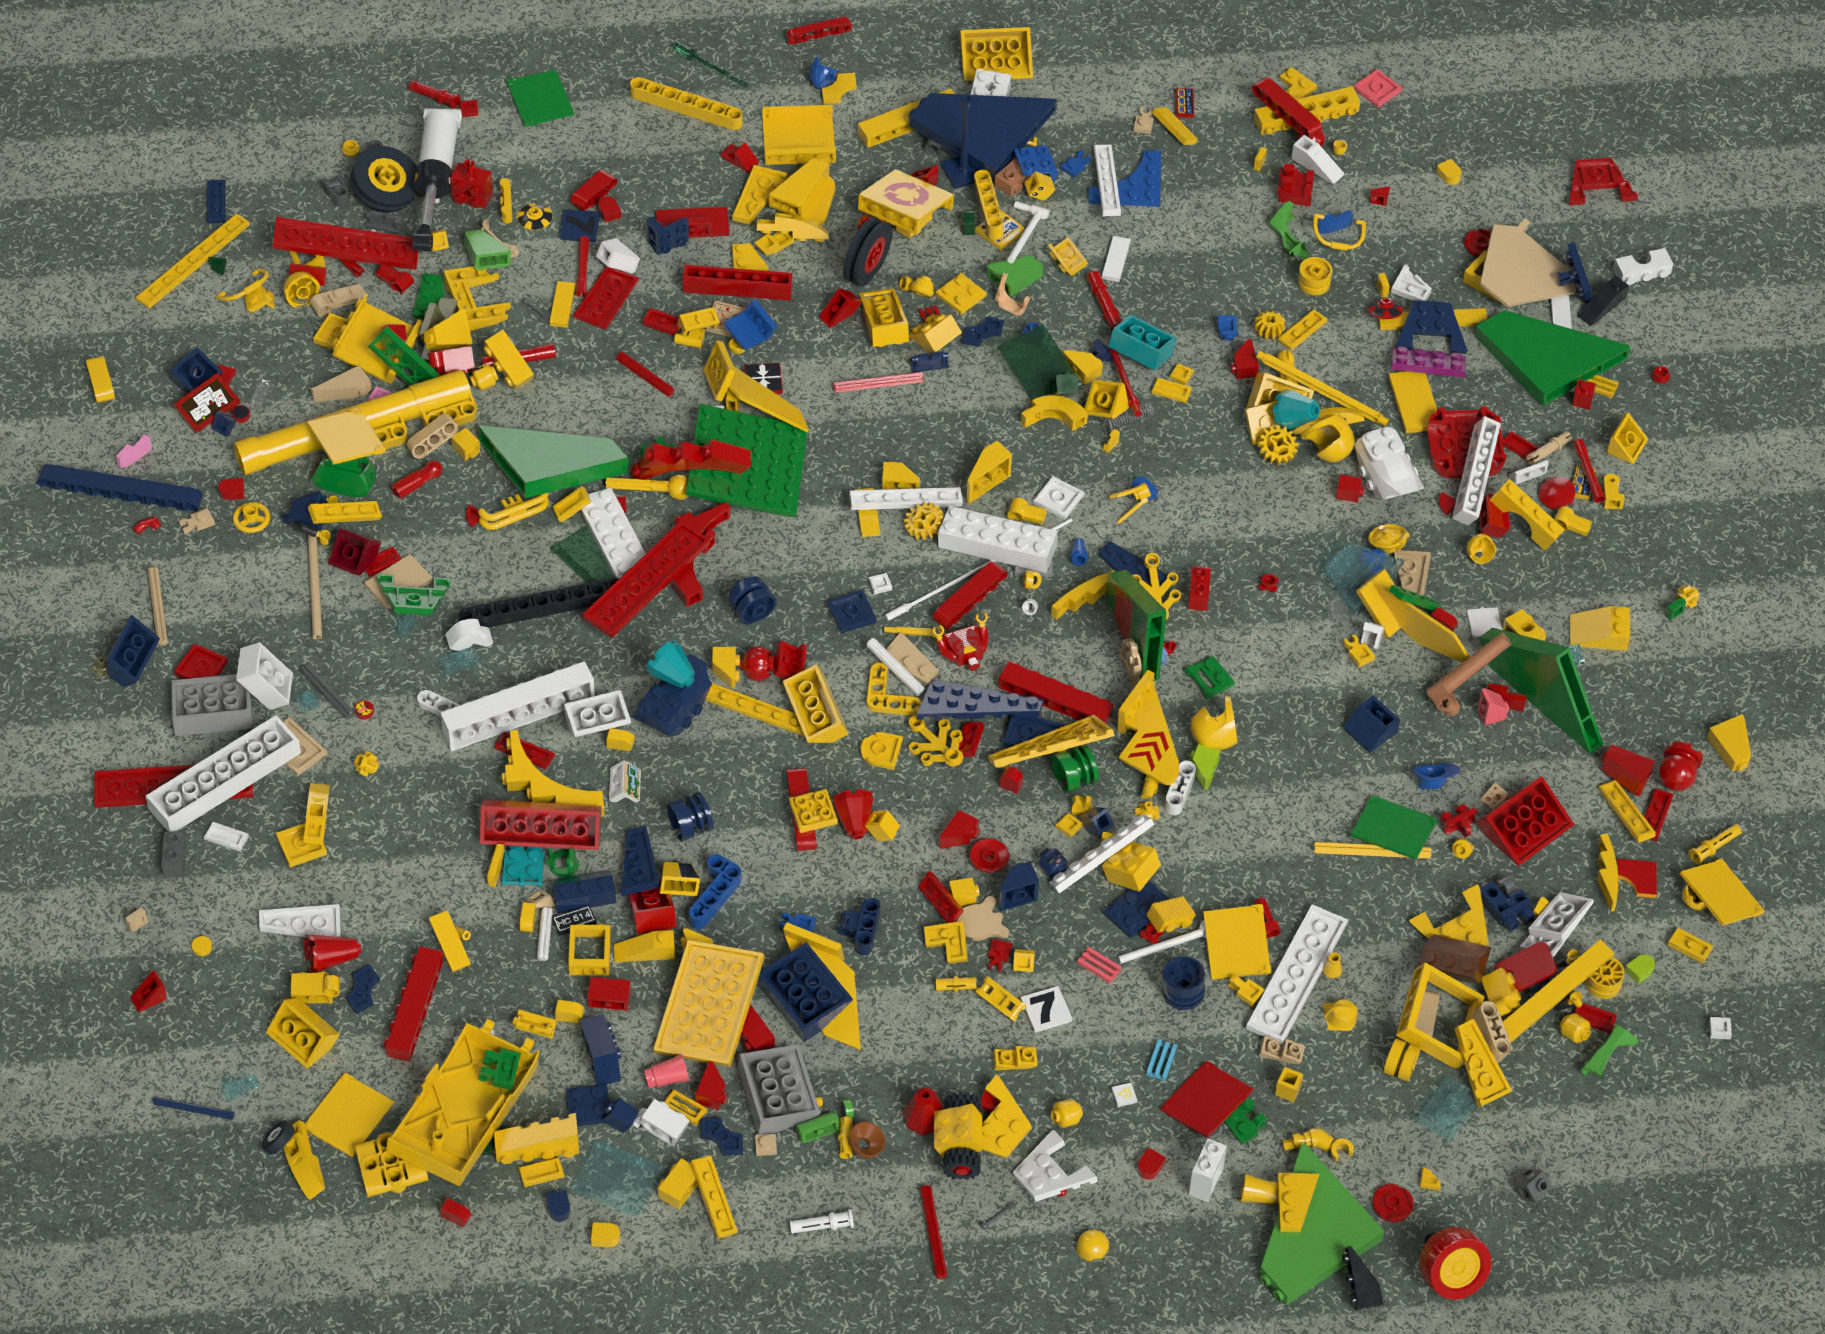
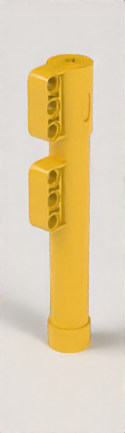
(385, 414)

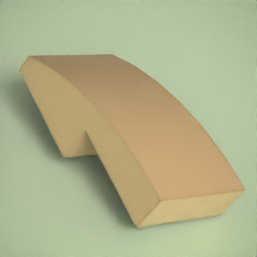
(1286, 1052)

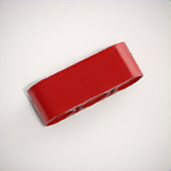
(593, 190)

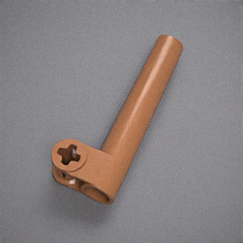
(1442, 690)

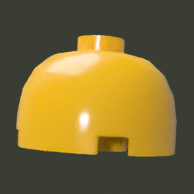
(300, 285)

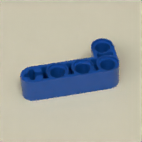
(701, 911)

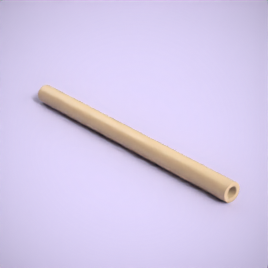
(314, 587)

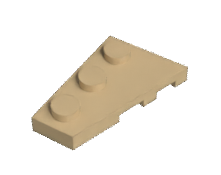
(1415, 570)
(912, 659)

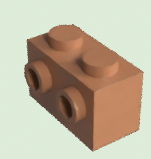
(1010, 179)

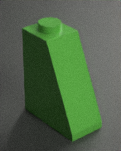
(486, 251)
(1020, 273)

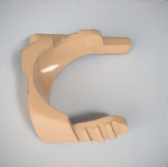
(1006, 302)

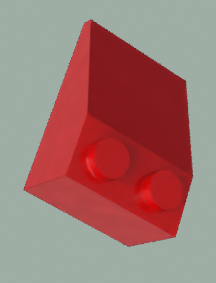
(652, 911)

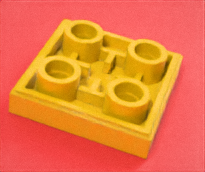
(813, 811)

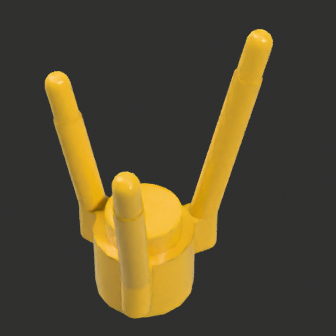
(1140, 492)

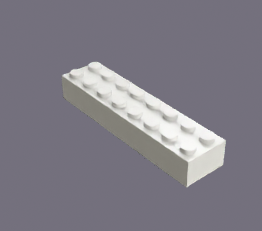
(516, 706)
(223, 774)

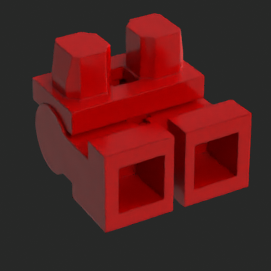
(1295, 186)

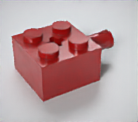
(471, 185)

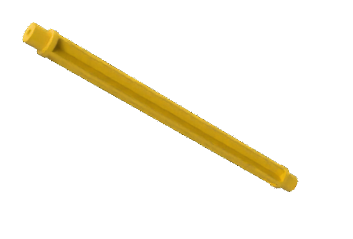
(1321, 388)

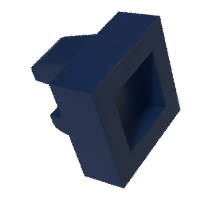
(1101, 350)
(223, 423)

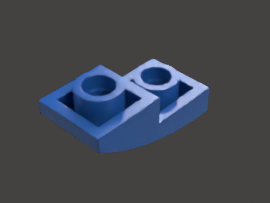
(1332, 224)

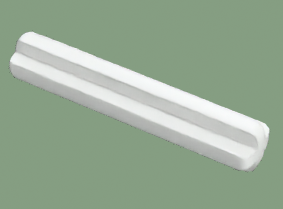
(544, 934)

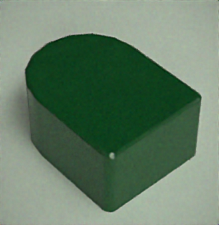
(968, 222)

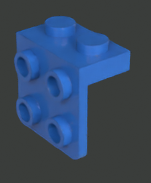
(1036, 159)
(751, 326)

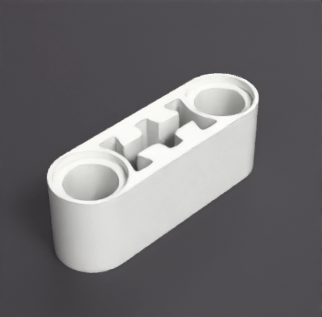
(1176, 797)

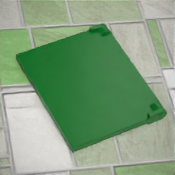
(540, 98)
(1394, 827)

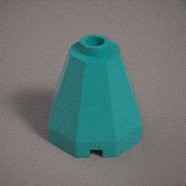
(1294, 409)
(672, 665)

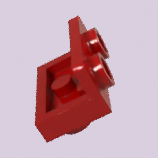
(789, 660)

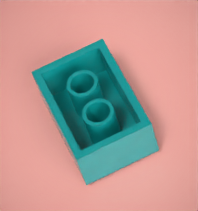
(1142, 342)

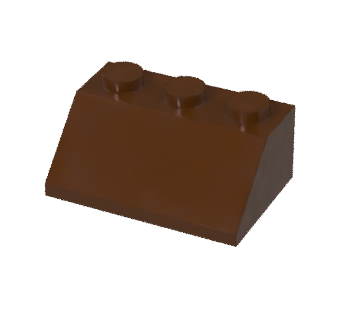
(1456, 958)

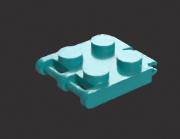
(523, 866)

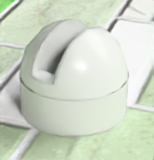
(1025, 607)

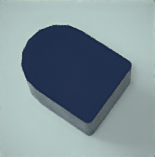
(558, 1205)

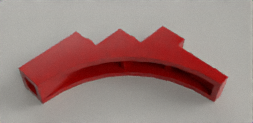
(685, 456)
(686, 583)

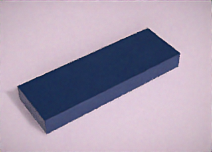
(216, 201)

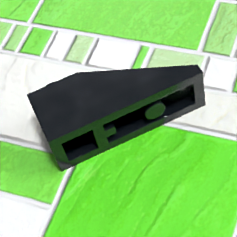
(1604, 300)

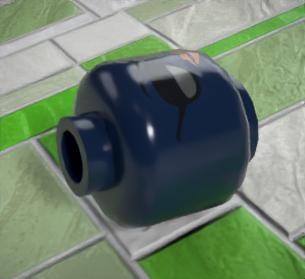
(1052, 862)

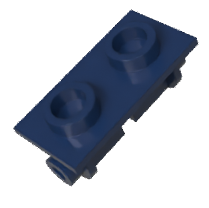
(927, 362)

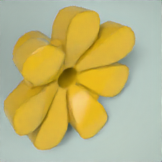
(1148, 809)

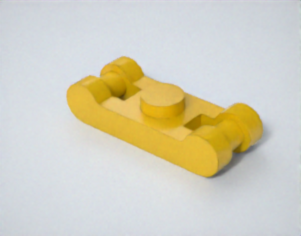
(506, 203)
(1000, 998)

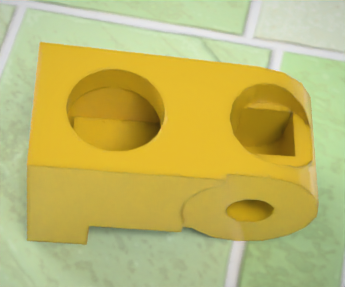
(1613, 499)

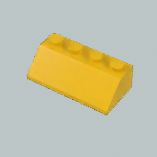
(815, 706)

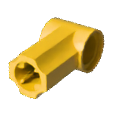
(1021, 511)
(1568, 520)

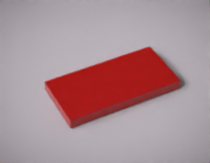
(606, 297)

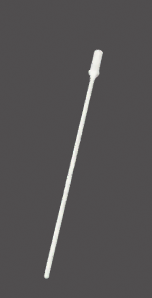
(905, 607)

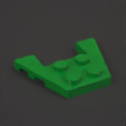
(413, 599)

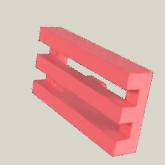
(1086, 955)

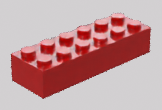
(540, 824)

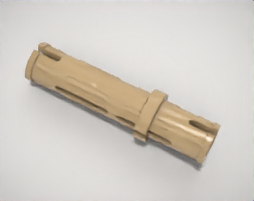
(1554, 444)

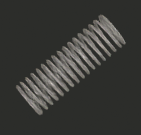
(1141, 404)

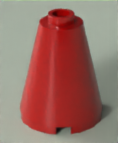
(329, 951)

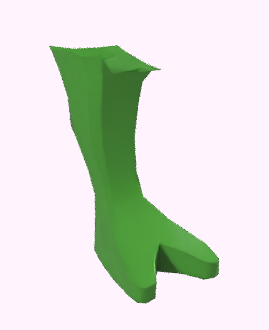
(1280, 223)
(1618, 1037)

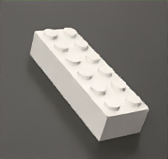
(997, 539)

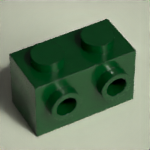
(1065, 384)

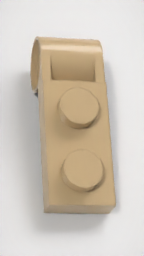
(327, 301)

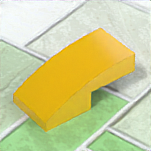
(772, 244)

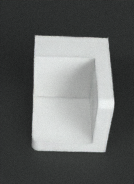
(1372, 634)

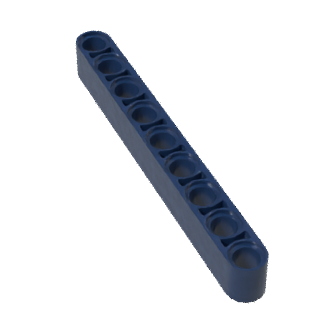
(120, 487)

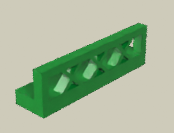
(407, 357)

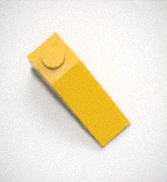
(650, 946)

